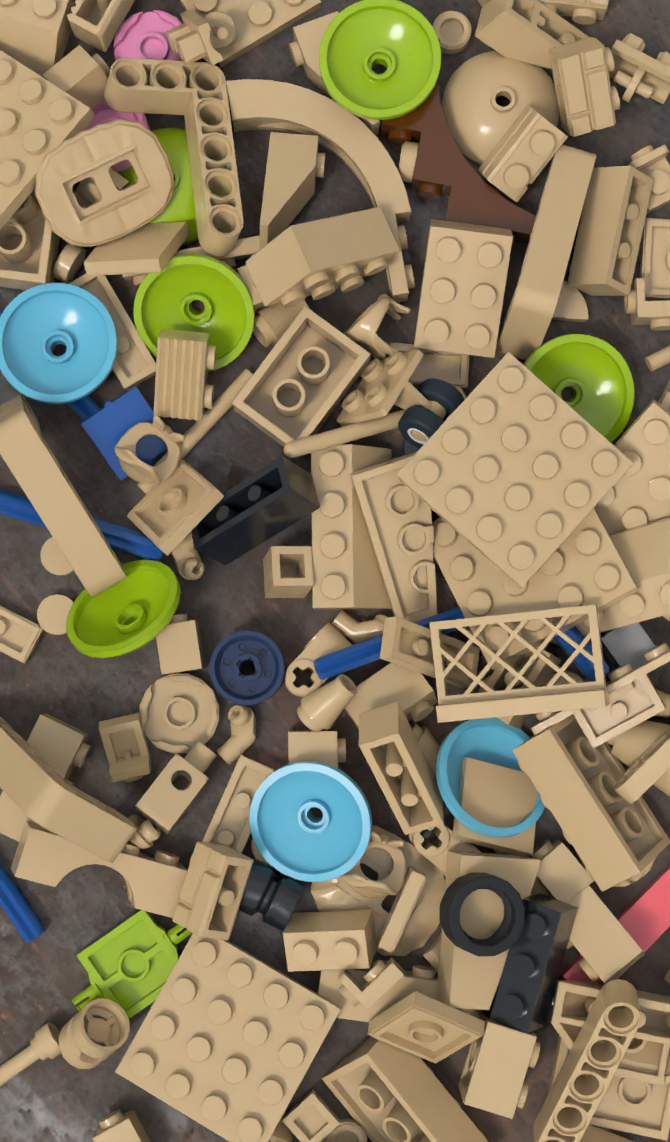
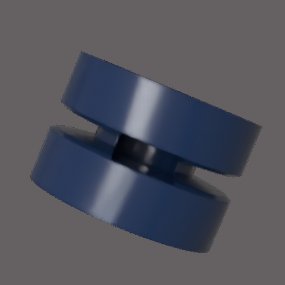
(227, 671)

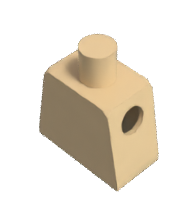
(163, 801)

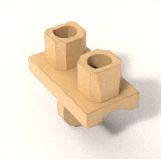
(199, 36)
(639, 71)

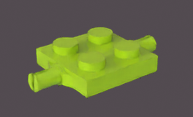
(130, 963)

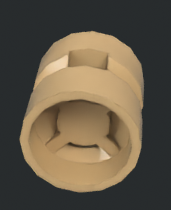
(94, 1033)

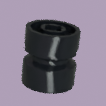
(270, 895)

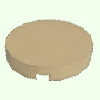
(179, 712)

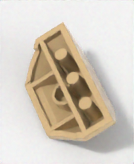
(649, 1050)

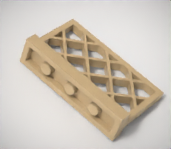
(521, 700)

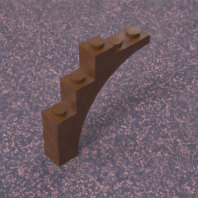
(445, 172)

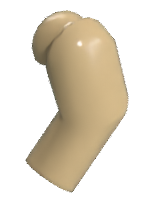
(356, 631)

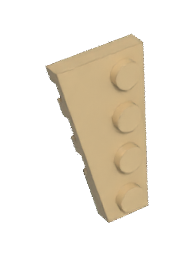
(400, 538)

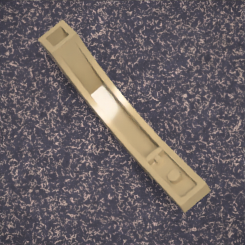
(306, 112)

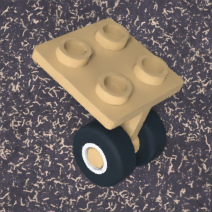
(387, 384)

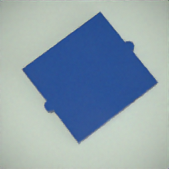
(114, 420)

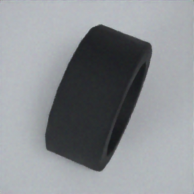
(511, 924)

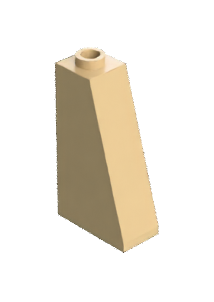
(464, 978)

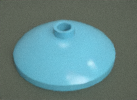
(51, 317)
(489, 742)
(295, 839)

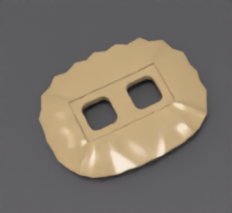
(91, 155)
(424, 919)

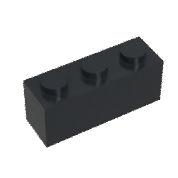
(256, 511)
(534, 964)

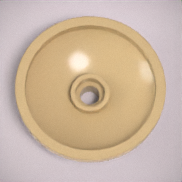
(471, 105)

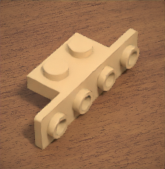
(630, 699)

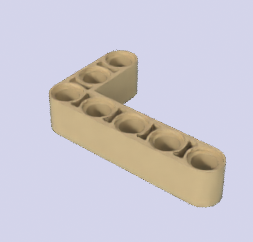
(202, 97)
(547, 252)
(56, 498)
(57, 804)
(591, 1057)

